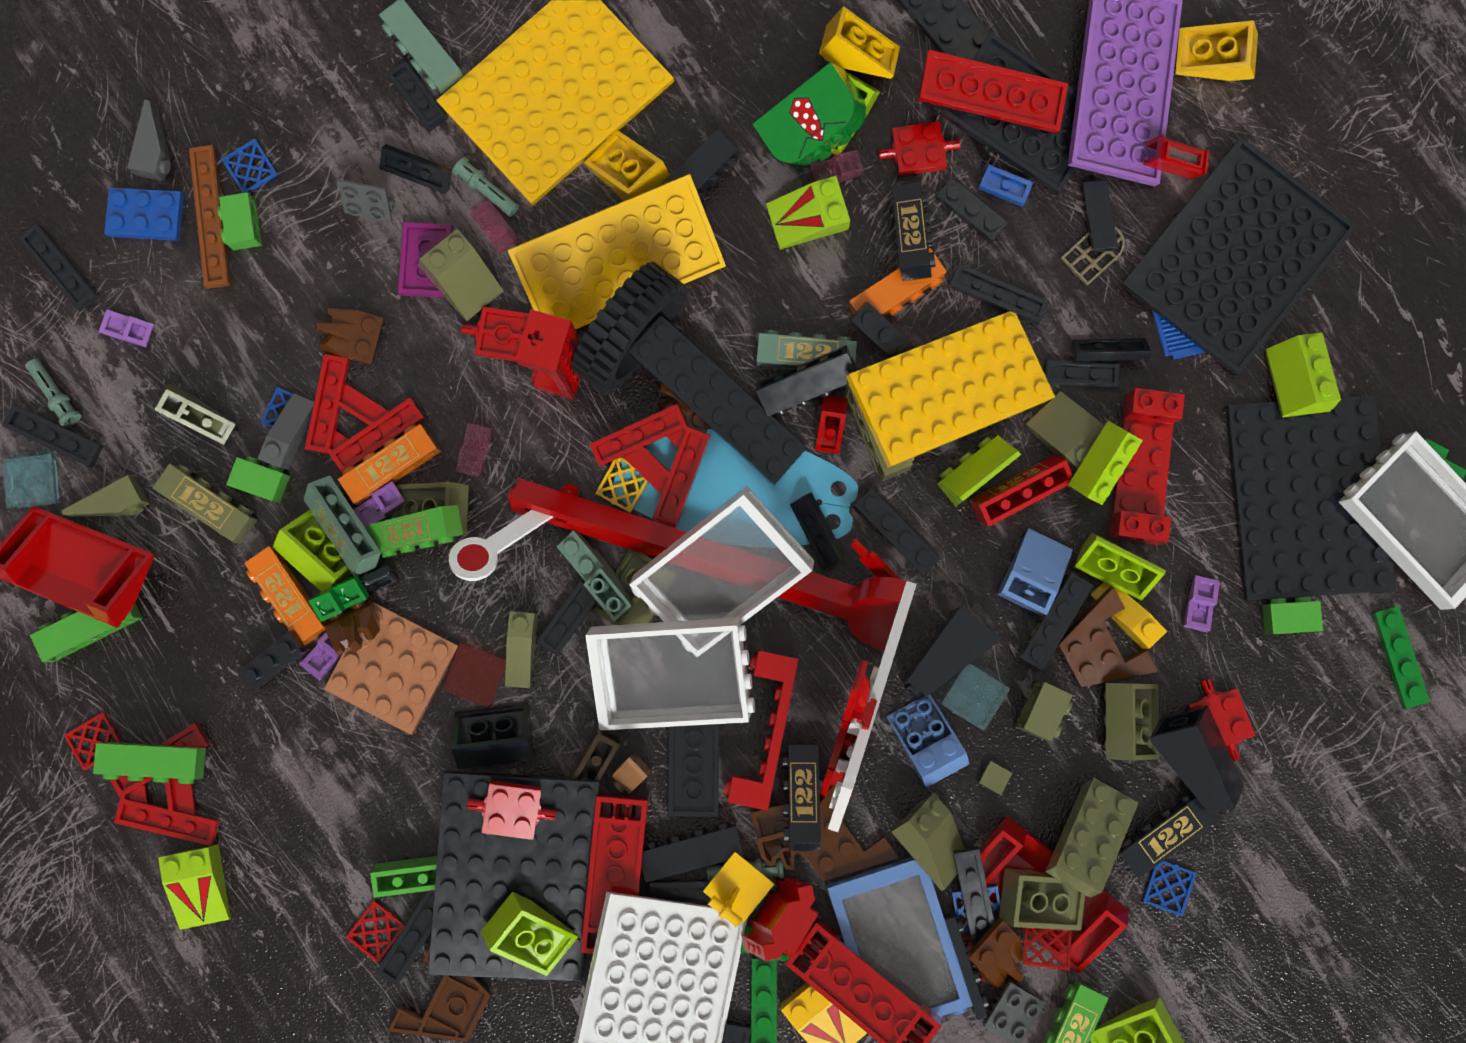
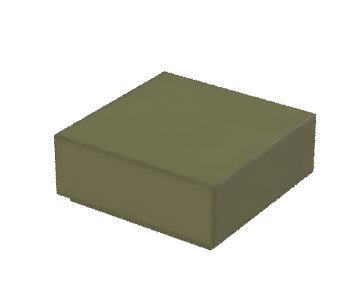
(995, 777)

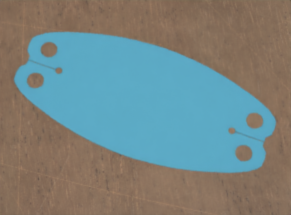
(727, 472)

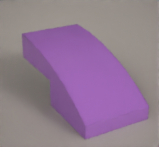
(126, 328)
(380, 506)
(1200, 603)
(321, 658)

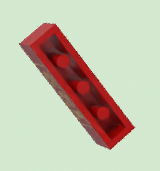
(1021, 490)

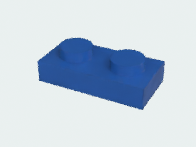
(1005, 185)

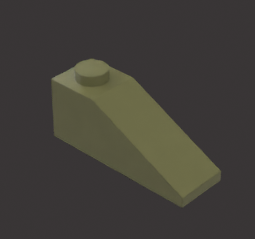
(194, 414)
(116, 499)
(520, 648)

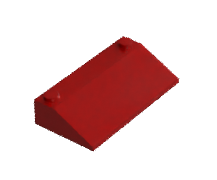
(74, 566)
(1102, 915)

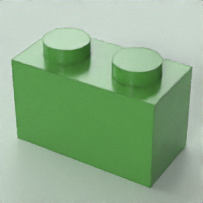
(239, 221)
(258, 480)
(1292, 617)

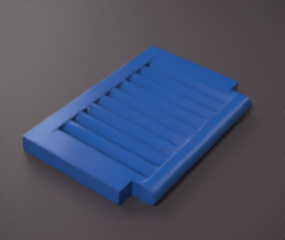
(1173, 341)

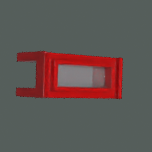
(1177, 158)

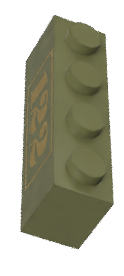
(204, 503)

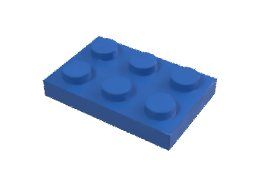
(144, 214)

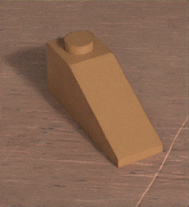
(631, 774)

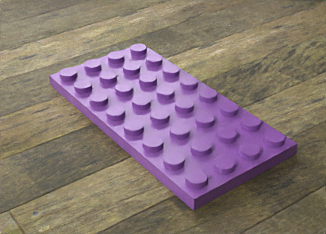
(1124, 86)

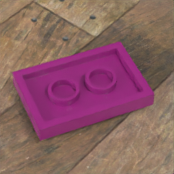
(416, 242)

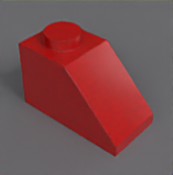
(831, 424)

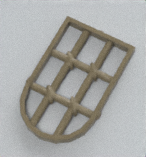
(1092, 261)

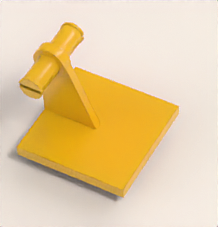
(737, 889)

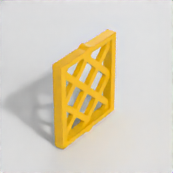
(599, 492)

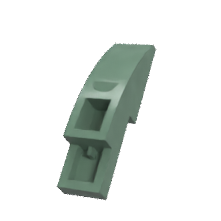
(597, 574)

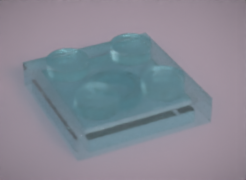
(30, 481)
(975, 696)

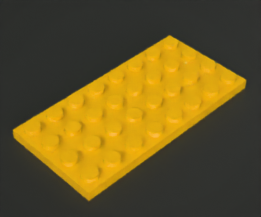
(586, 261)
(950, 388)

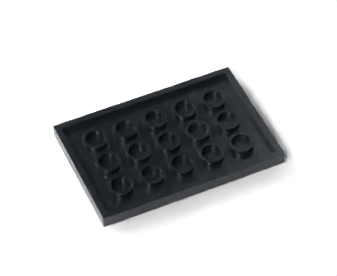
(1031, 150)

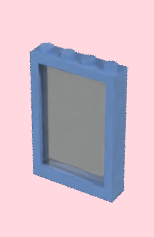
(900, 930)

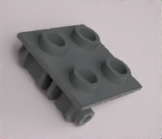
(365, 200)
(1013, 1013)

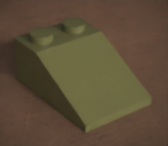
(460, 275)
(1066, 429)
(433, 495)
(931, 838)
(1040, 901)

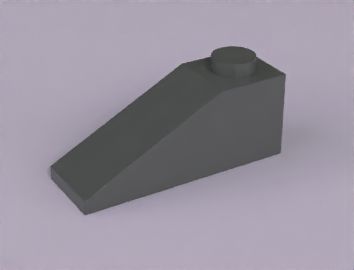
(149, 150)
(287, 433)

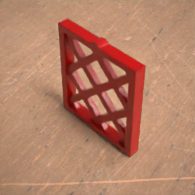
(76, 751)
(388, 915)
(1046, 964)

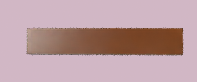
(206, 197)

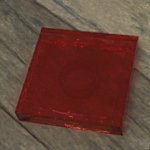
(475, 675)

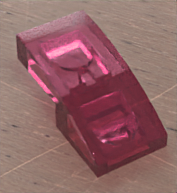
(843, 166)
(494, 227)
(474, 449)

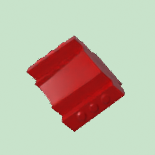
(782, 920)

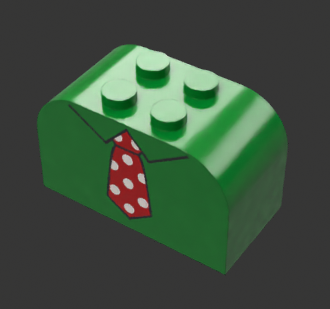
(813, 118)

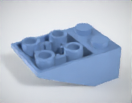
(1035, 573)
(928, 740)

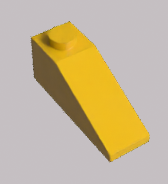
(1134, 619)

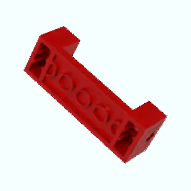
(552, 356)
(1143, 485)
(754, 791)
(614, 856)
(861, 990)

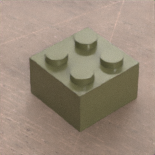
(1044, 711)

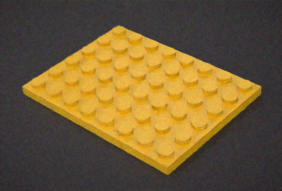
(555, 93)

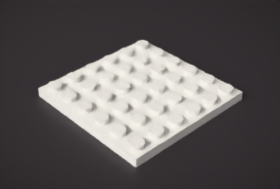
(659, 973)

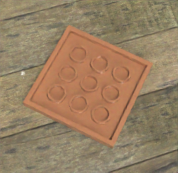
(394, 671)

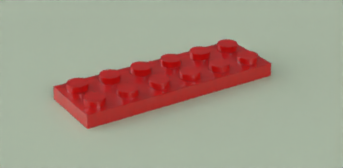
(992, 91)

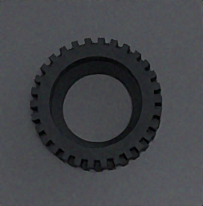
(643, 298)

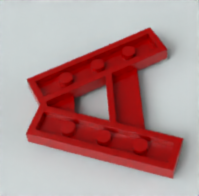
(335, 394)
(672, 484)
(180, 817)

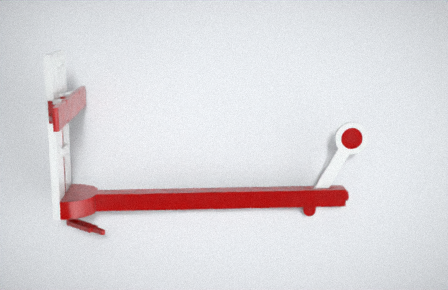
(872, 610)

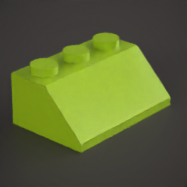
(1303, 375)
(1105, 462)
(977, 469)
(311, 552)
(1118, 567)

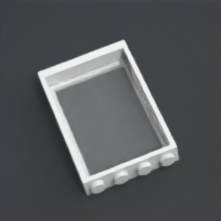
(1417, 515)
(724, 565)
(670, 673)

